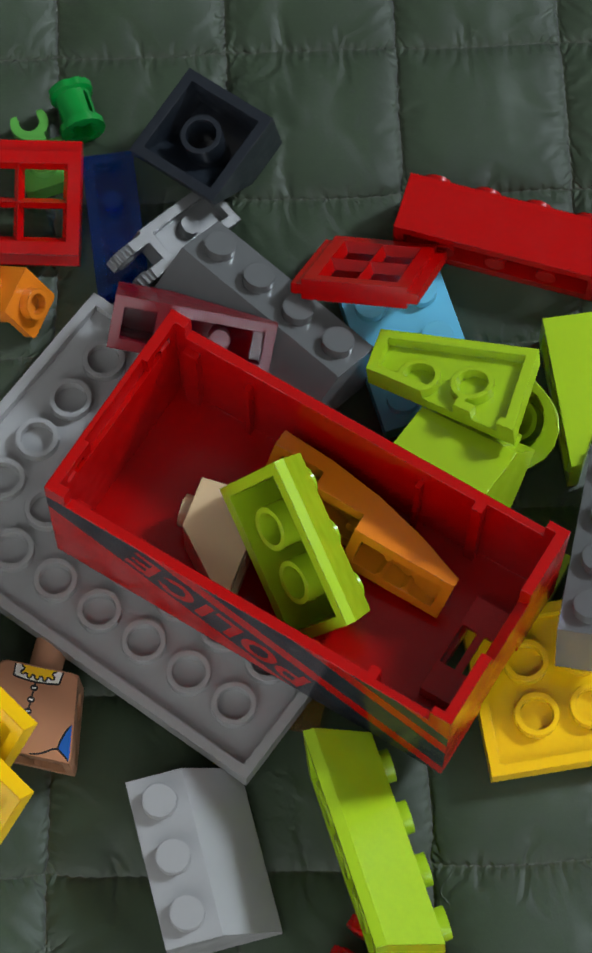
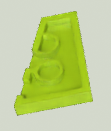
(458, 378)

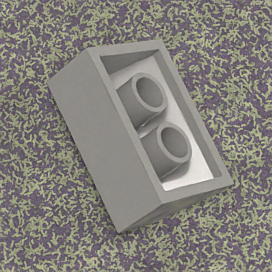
(203, 860)

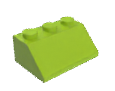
(295, 547)

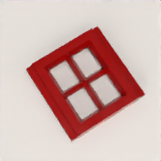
(44, 156)
(369, 272)

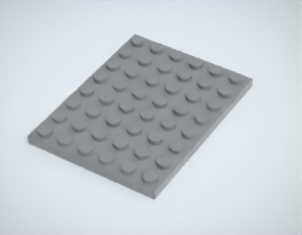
(121, 640)

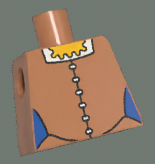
(53, 701)

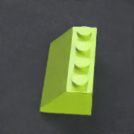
(373, 843)

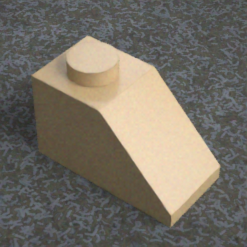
(213, 537)

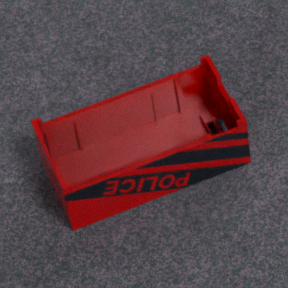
(210, 414)

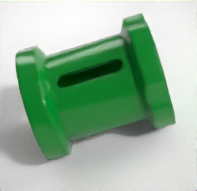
(76, 109)

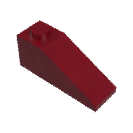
(142, 309)

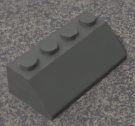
(311, 343)

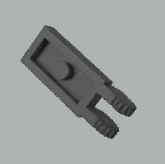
(168, 233)

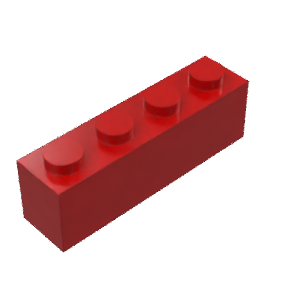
(499, 234)

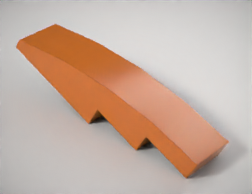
(375, 535)

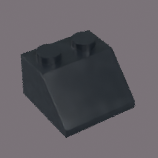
(208, 139)

